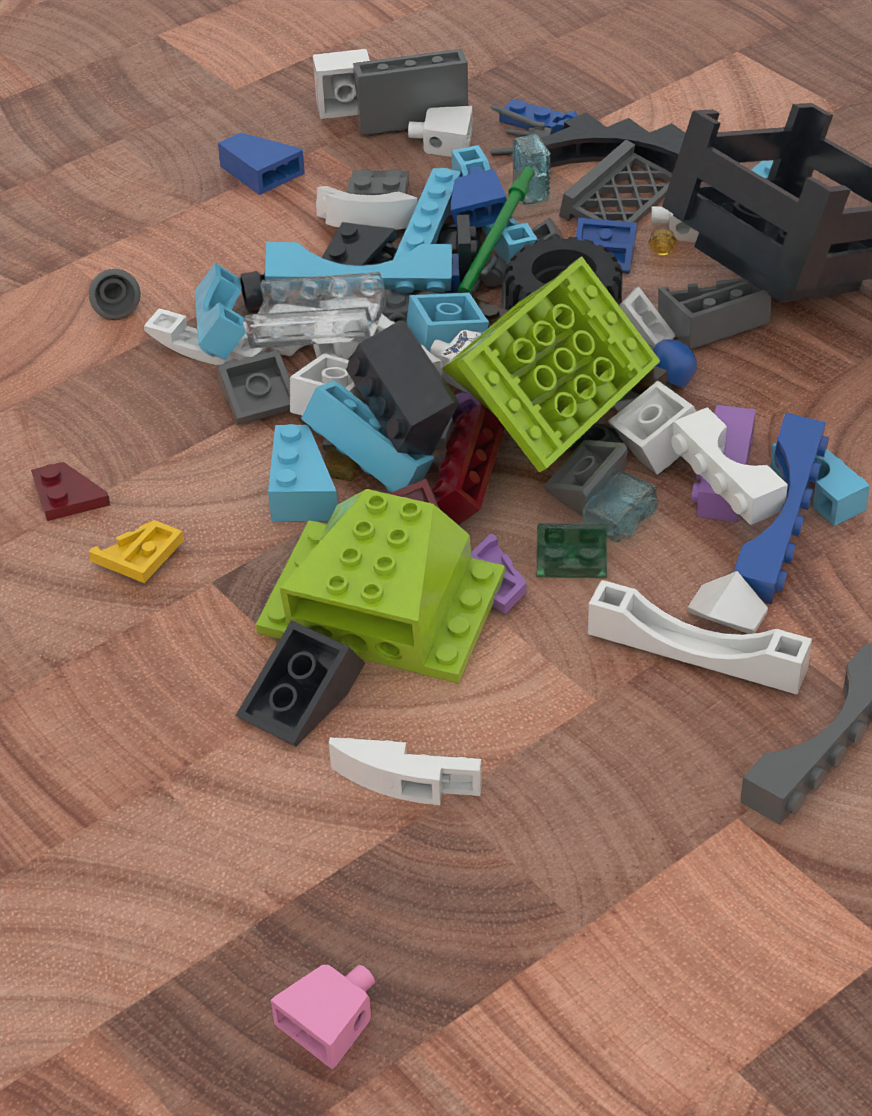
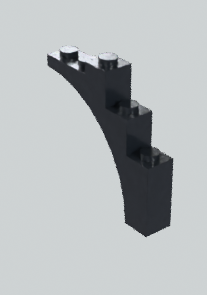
(591, 141)

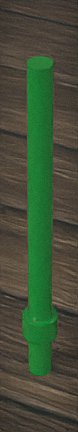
(516, 193)

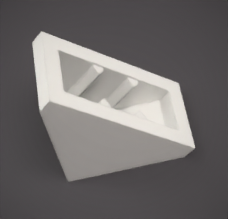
(646, 318)
(729, 603)

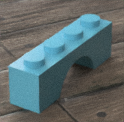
(217, 324)

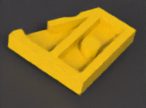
(140, 551)

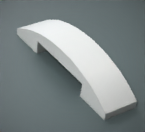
(174, 333)

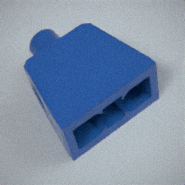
(478, 196)

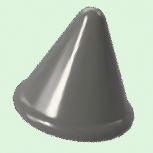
(114, 294)

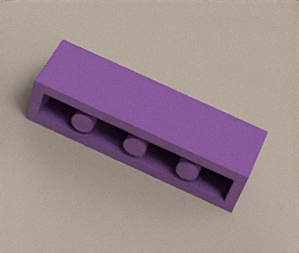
(737, 448)

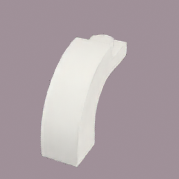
(383, 210)

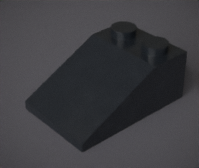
(300, 684)

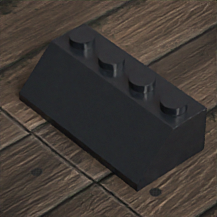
(403, 389)

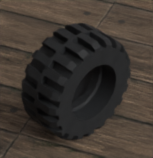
(547, 259)

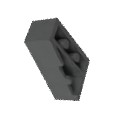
(713, 312)

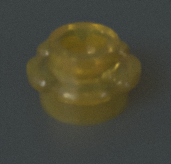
(662, 241)

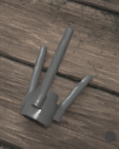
(539, 128)
(492, 276)

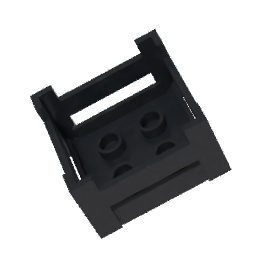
(783, 228)

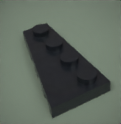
(358, 244)

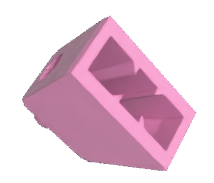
(325, 1011)

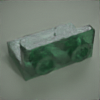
(571, 550)

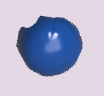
(677, 360)

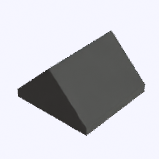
(587, 472)

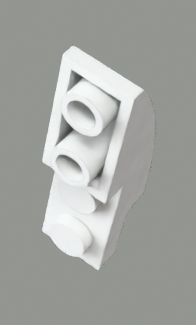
(409, 777)

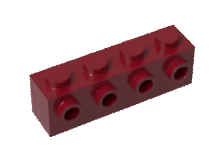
(468, 463)

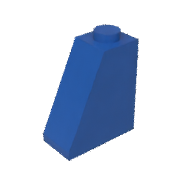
(260, 161)

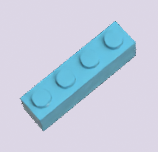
(357, 433)

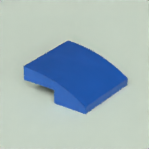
(615, 236)

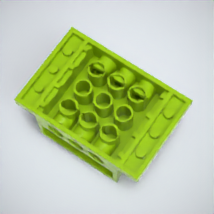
(555, 363)
(388, 584)

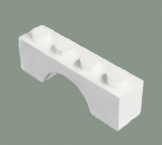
(749, 489)

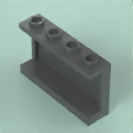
(406, 86)

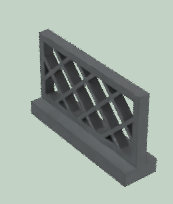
(602, 181)

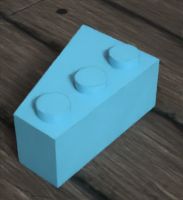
(299, 478)

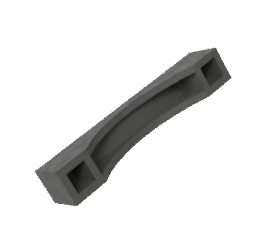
(785, 777)

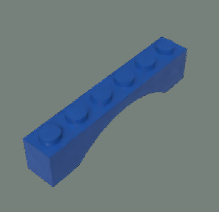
(796, 455)

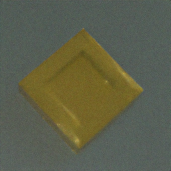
(340, 465)

